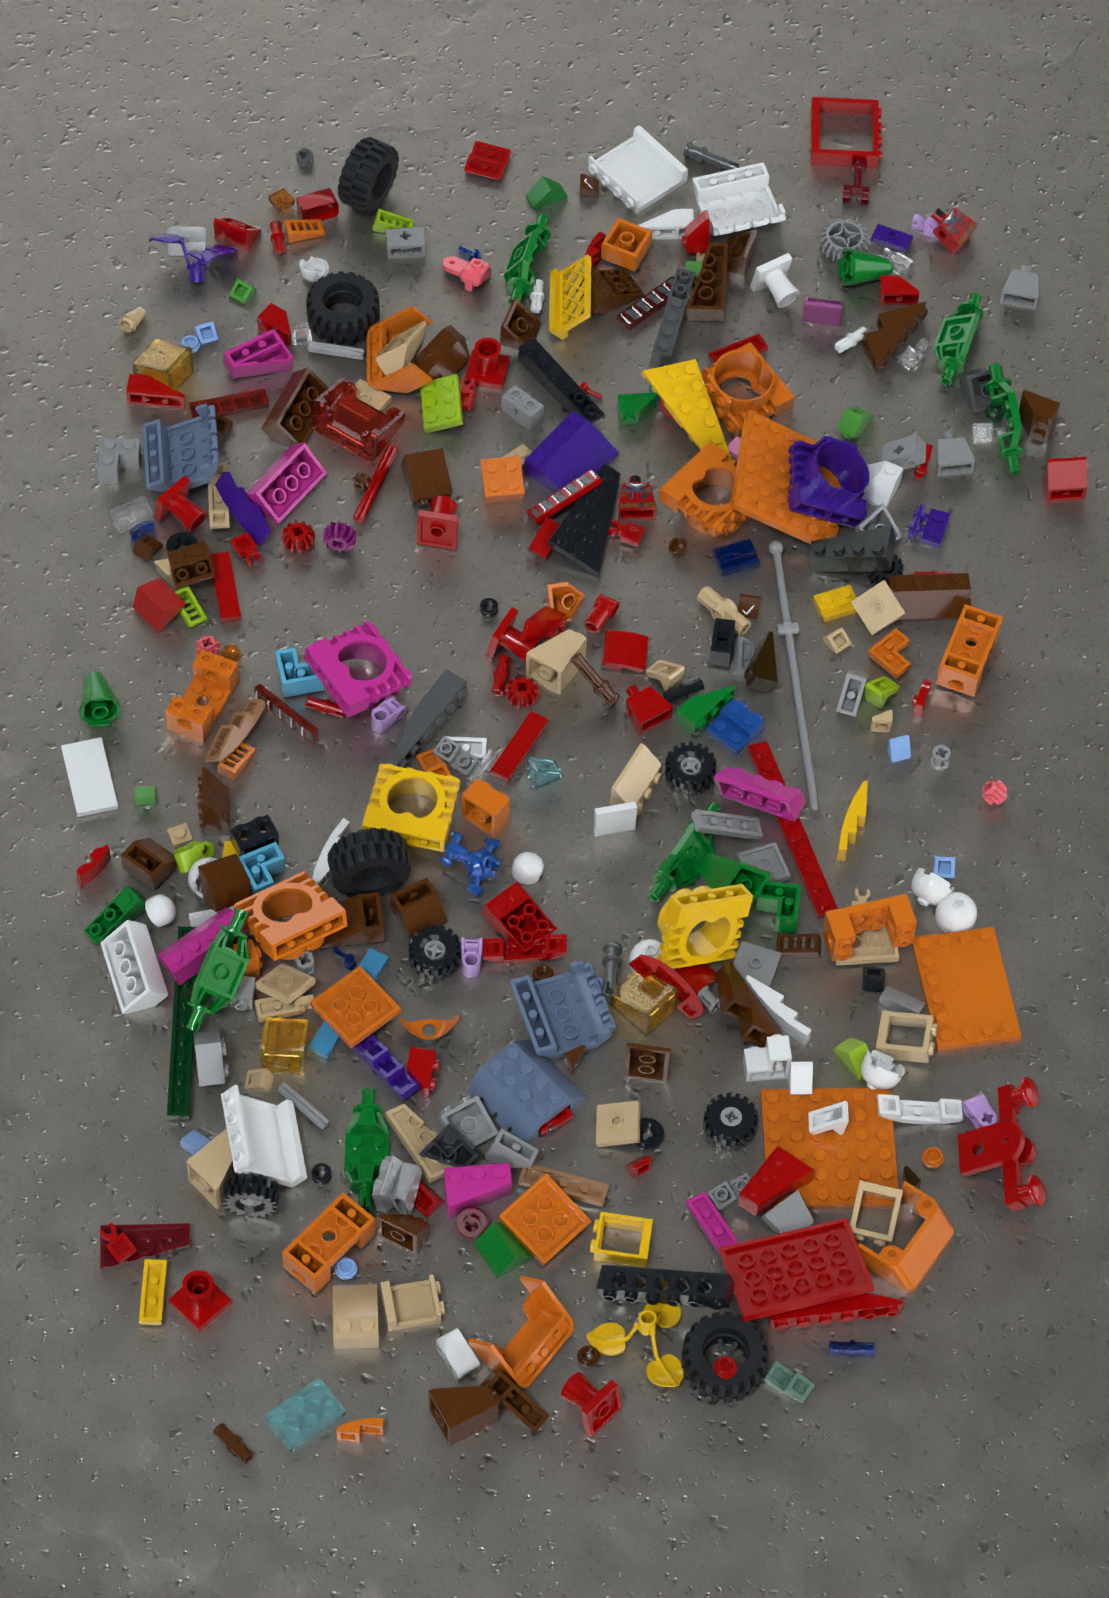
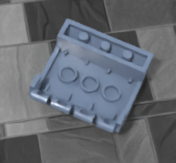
(181, 450)
(564, 1011)
(523, 1090)

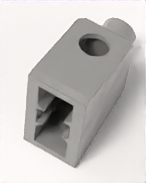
(1021, 288)
(953, 456)
(789, 1215)

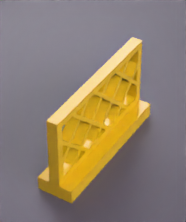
(561, 296)

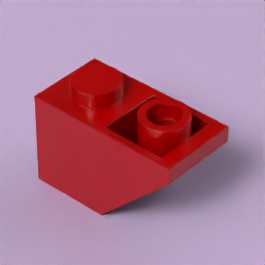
(275, 318)
(421, 1067)

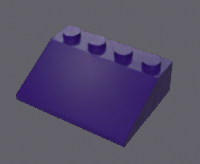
(569, 453)

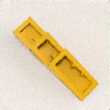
(854, 817)

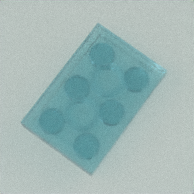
(304, 1415)

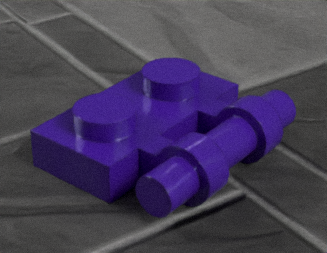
(934, 529)

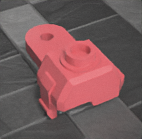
(471, 272)

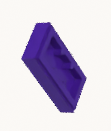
(891, 238)

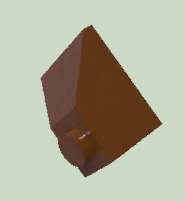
(403, 1230)

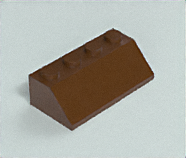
(292, 414)
(931, 595)

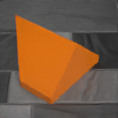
(564, 598)

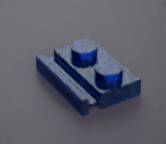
(736, 557)

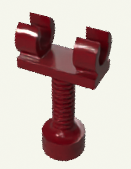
(858, 167)

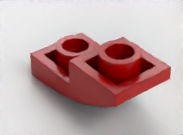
(595, 248)
(539, 544)
(98, 860)

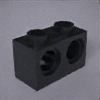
(722, 642)
(252, 833)

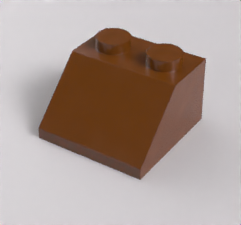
(1038, 415)
(224, 882)

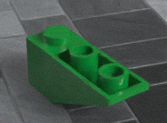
(702, 708)
(125, 906)

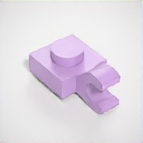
(926, 226)

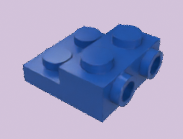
(736, 726)

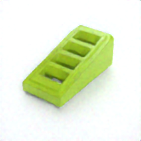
(383, 217)
(186, 592)

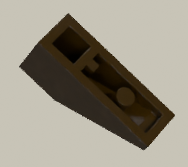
(761, 670)

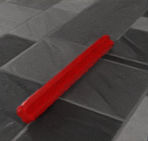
(375, 484)

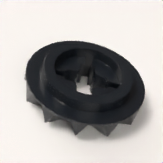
(183, 538)
(656, 1131)

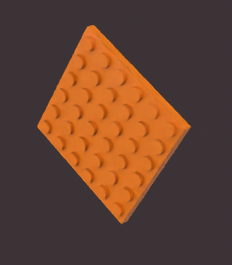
(764, 481)
(838, 1160)

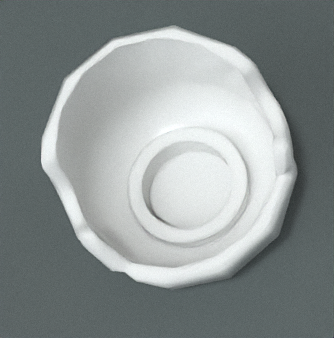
(313, 269)
(527, 868)
(160, 910)

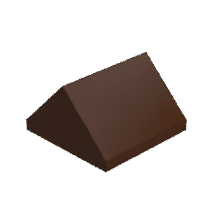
(741, 251)
(518, 326)

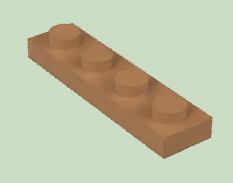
(574, 1186)

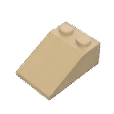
(355, 1316)

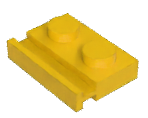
(835, 603)

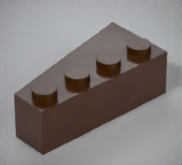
(710, 291)

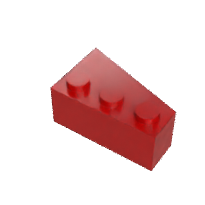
(773, 1181)

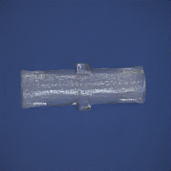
(483, 767)

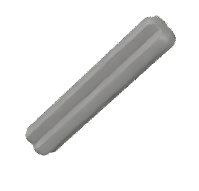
(336, 350)
(304, 1105)

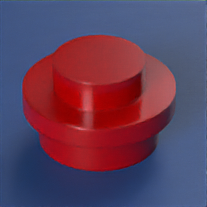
(725, 1367)

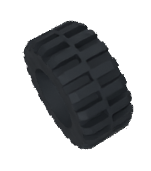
(368, 175)
(342, 289)
(369, 862)
(730, 1330)

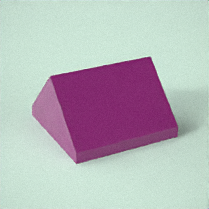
(822, 311)

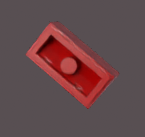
(427, 1200)

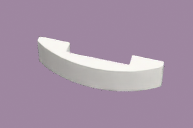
(919, 1112)

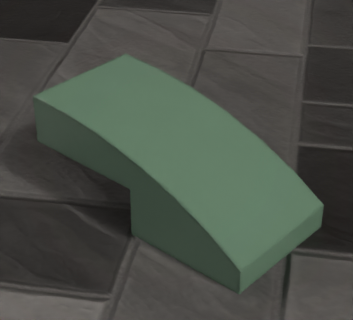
(788, 1383)

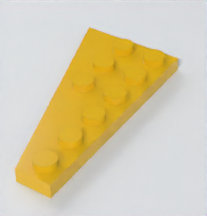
(688, 401)

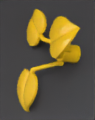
(610, 1340)

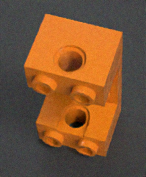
(964, 664)
(212, 681)
(845, 923)
(312, 1257)

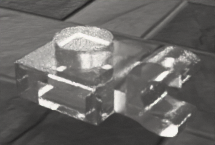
(911, 357)
(983, 432)

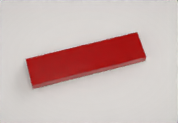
(225, 588)
(519, 746)

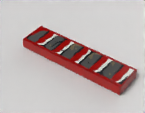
(564, 496)

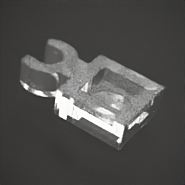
(900, 263)

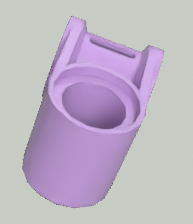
(387, 714)
(471, 953)
(979, 1111)

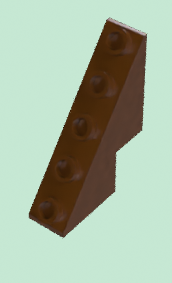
(892, 331)
(741, 1003)

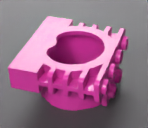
(360, 643)

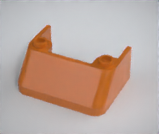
(378, 337)
(909, 1266)
(537, 1339)

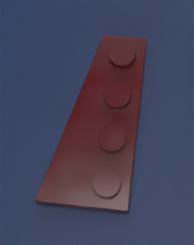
(148, 1239)

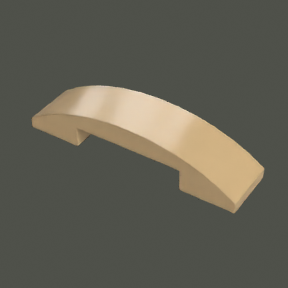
(217, 508)

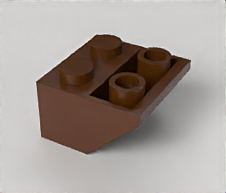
(191, 564)
(148, 862)
(418, 907)

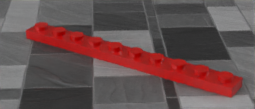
(795, 837)

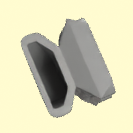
(396, 1185)

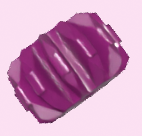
(339, 537)

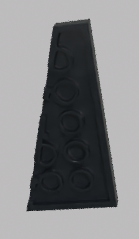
(586, 526)

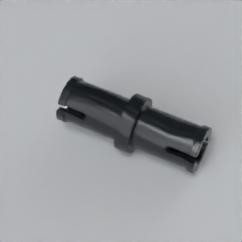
(683, 690)

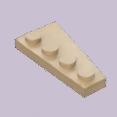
(415, 1138)

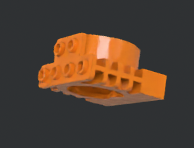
(749, 365)
(706, 468)
(312, 919)

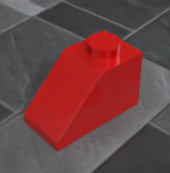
(697, 234)
(897, 291)

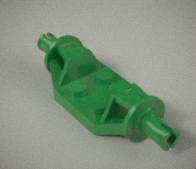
(517, 271)
(956, 337)
(1008, 399)
(683, 860)
(220, 971)
(365, 1147)

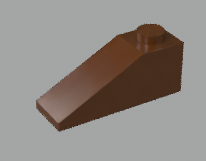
(515, 1400)

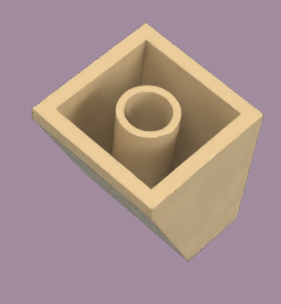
(550, 661)
(211, 1168)

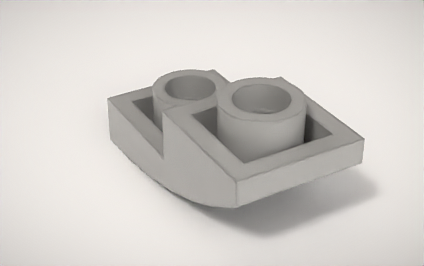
(455, 756)
(727, 1194)

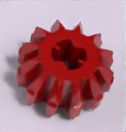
(298, 537)
(522, 692)

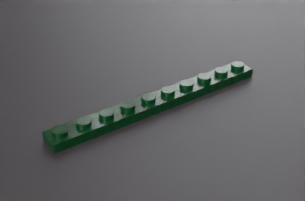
(181, 1048)

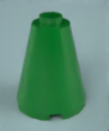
(862, 267)
(98, 701)

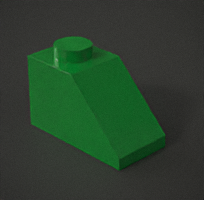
(634, 407)

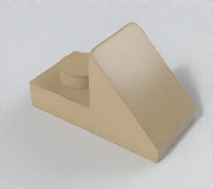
(667, 672)

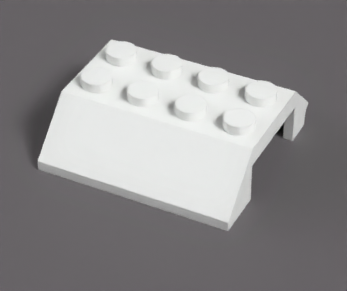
(737, 199)

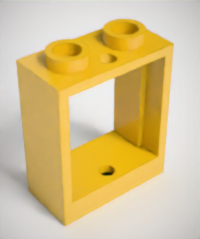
(624, 1223)

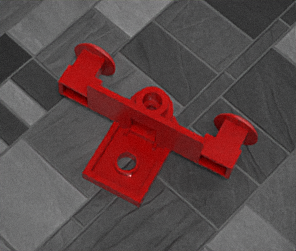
(1006, 1147)

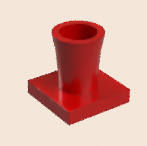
(487, 364)
(177, 503)
(439, 524)
(509, 638)
(199, 1299)
(595, 1405)

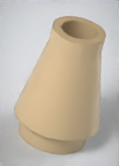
(131, 320)

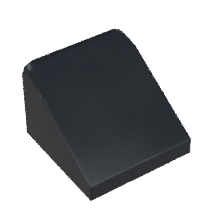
(873, 979)

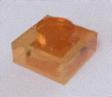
(281, 200)

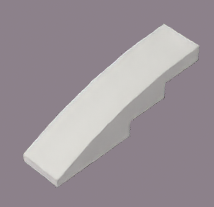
(321, 872)
(781, 1014)

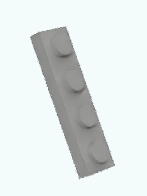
(727, 824)

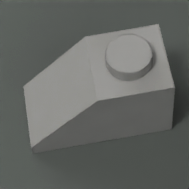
(852, 692)
(512, 1150)

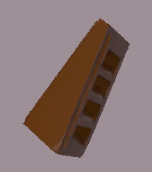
(807, 952)

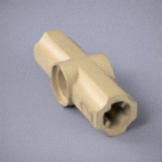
(723, 609)

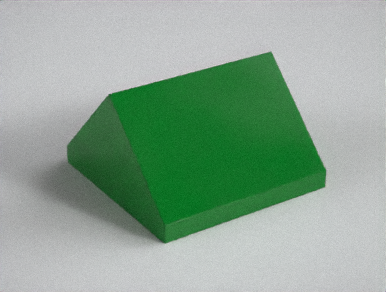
(501, 1250)

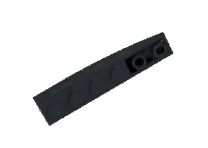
(557, 381)

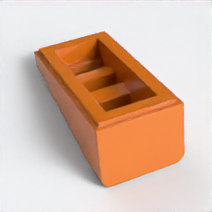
(295, 234)
(233, 773)

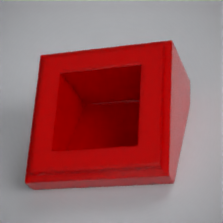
(639, 1166)

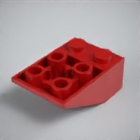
(518, 918)

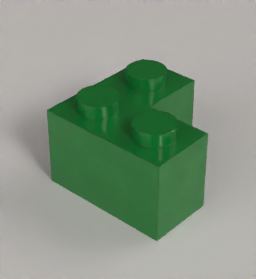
(782, 900)

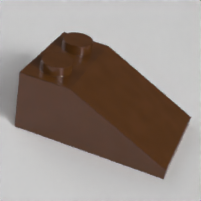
(647, 1062)

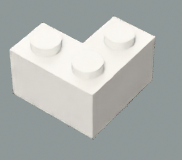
(769, 1061)

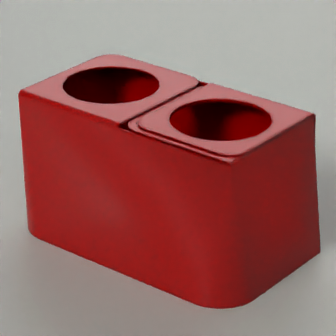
(318, 205)

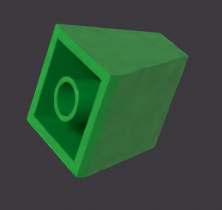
(726, 872)

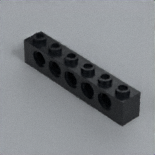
(656, 1279)

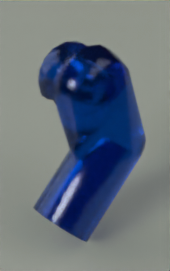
(140, 528)

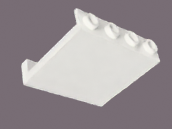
(639, 171)
(264, 1138)

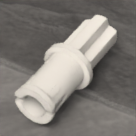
(537, 296)
(850, 340)

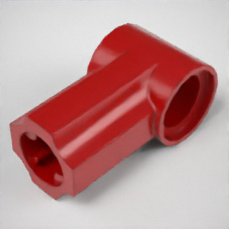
(603, 609)

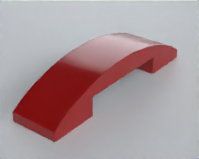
(505, 952)
(689, 1001)

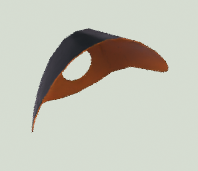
(441, 1026)

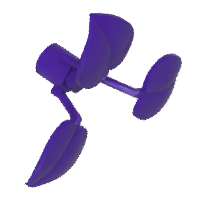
(197, 268)

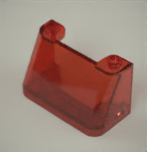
(353, 422)

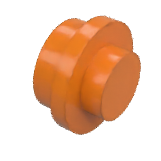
(932, 1157)

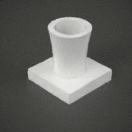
(774, 276)

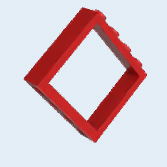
(844, 158)

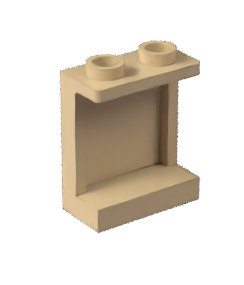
(412, 1304)

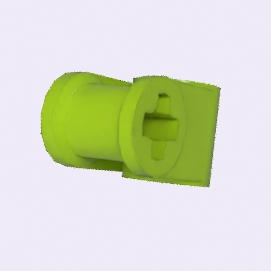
(192, 852)

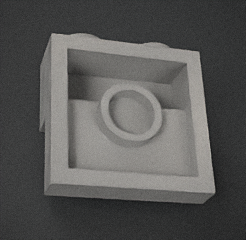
(470, 1120)

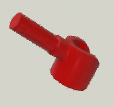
(584, 386)

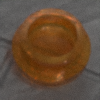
(231, 652)

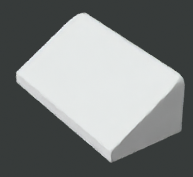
(472, 745)

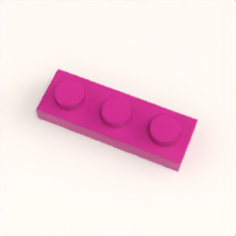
(711, 1221)

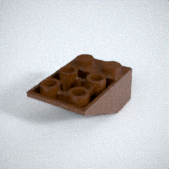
(612, 290)
(213, 804)
(363, 922)

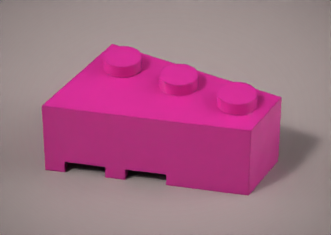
(258, 356)
(475, 1185)

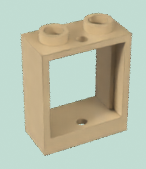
(902, 1052)
(881, 1192)

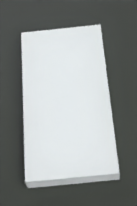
(89, 777)

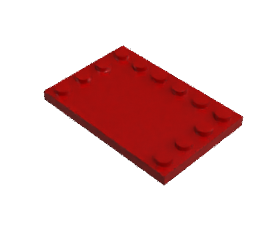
(796, 1269)

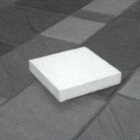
(615, 819)

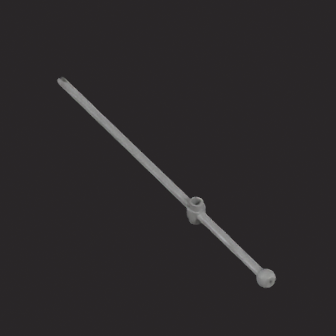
(788, 629)

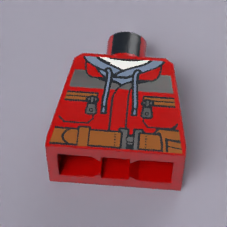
(952, 228)
(636, 501)

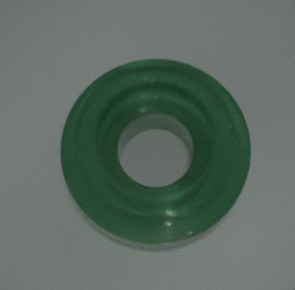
(998, 410)

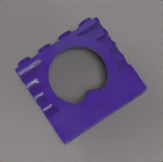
(811, 492)

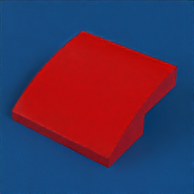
(487, 160)
(625, 650)
(698, 976)

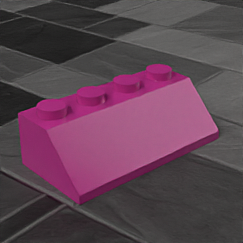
(286, 482)
(760, 793)
(187, 954)

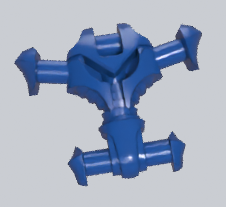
(478, 863)

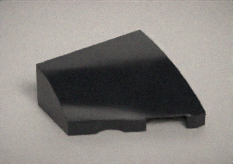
(451, 1148)

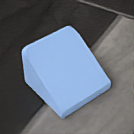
(206, 333)
(899, 748)
(944, 866)
(193, 1142)

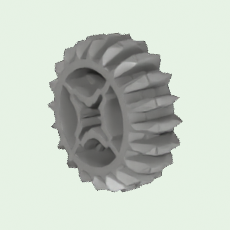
(842, 235)

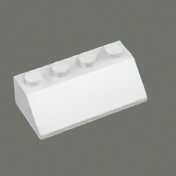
(134, 967)

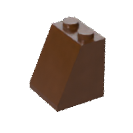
(426, 476)
(463, 1410)

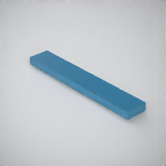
(326, 1038)

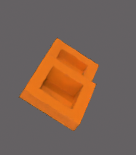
(429, 762)
(352, 1430)

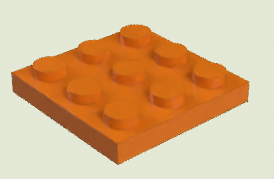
(355, 1007)
(544, 1219)

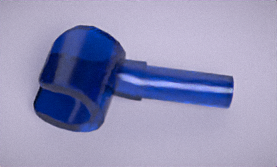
(472, 254)
(349, 960)

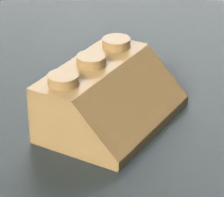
(401, 349)
(637, 779)

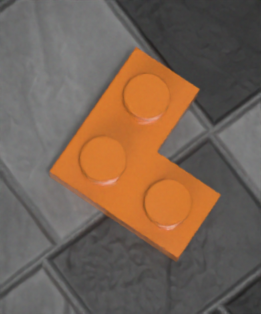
(887, 653)

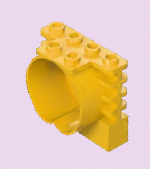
(425, 832)
(716, 939)

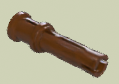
(599, 685)

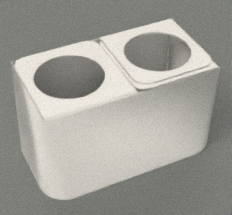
(195, 235)
(457, 1355)

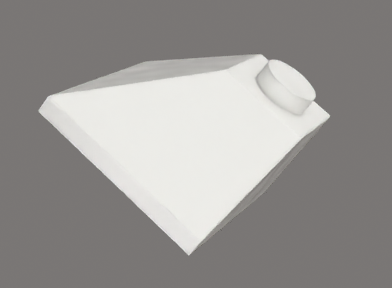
(883, 483)

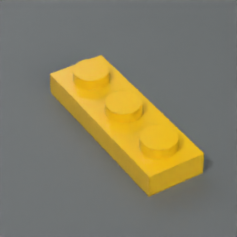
(153, 1292)

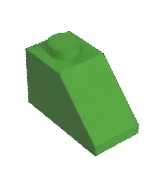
(854, 422)

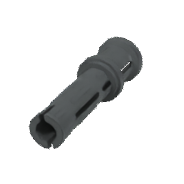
(703, 155)
(611, 963)

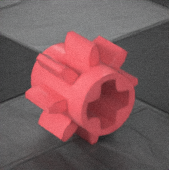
(209, 644)
(994, 792)

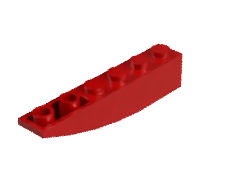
(846, 1310)

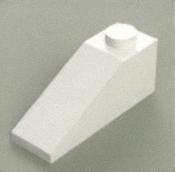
(669, 225)

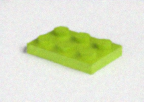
(441, 404)

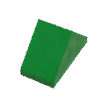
(545, 193)

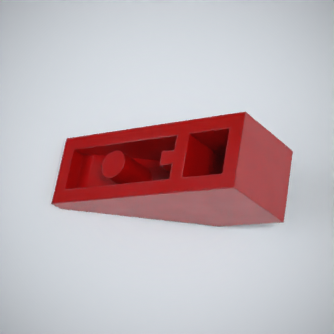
(151, 392)
(544, 624)

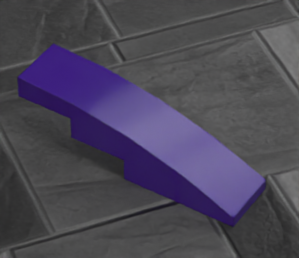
(244, 511)
(386, 1067)

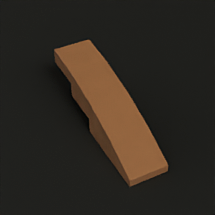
(233, 734)

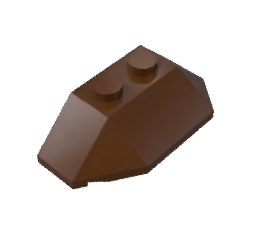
(444, 354)

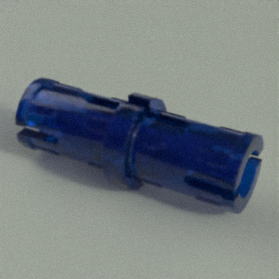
(852, 1348)

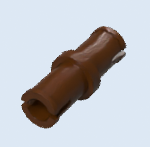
(233, 1443)

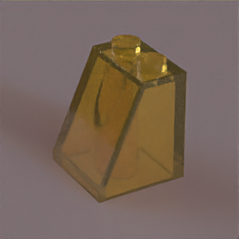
(165, 362)
(644, 1002)
(284, 1045)

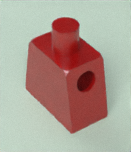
(646, 708)

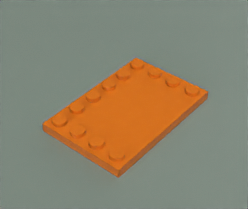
(966, 989)

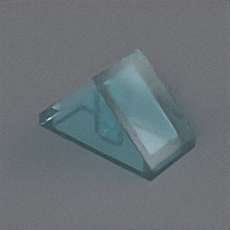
(542, 771)

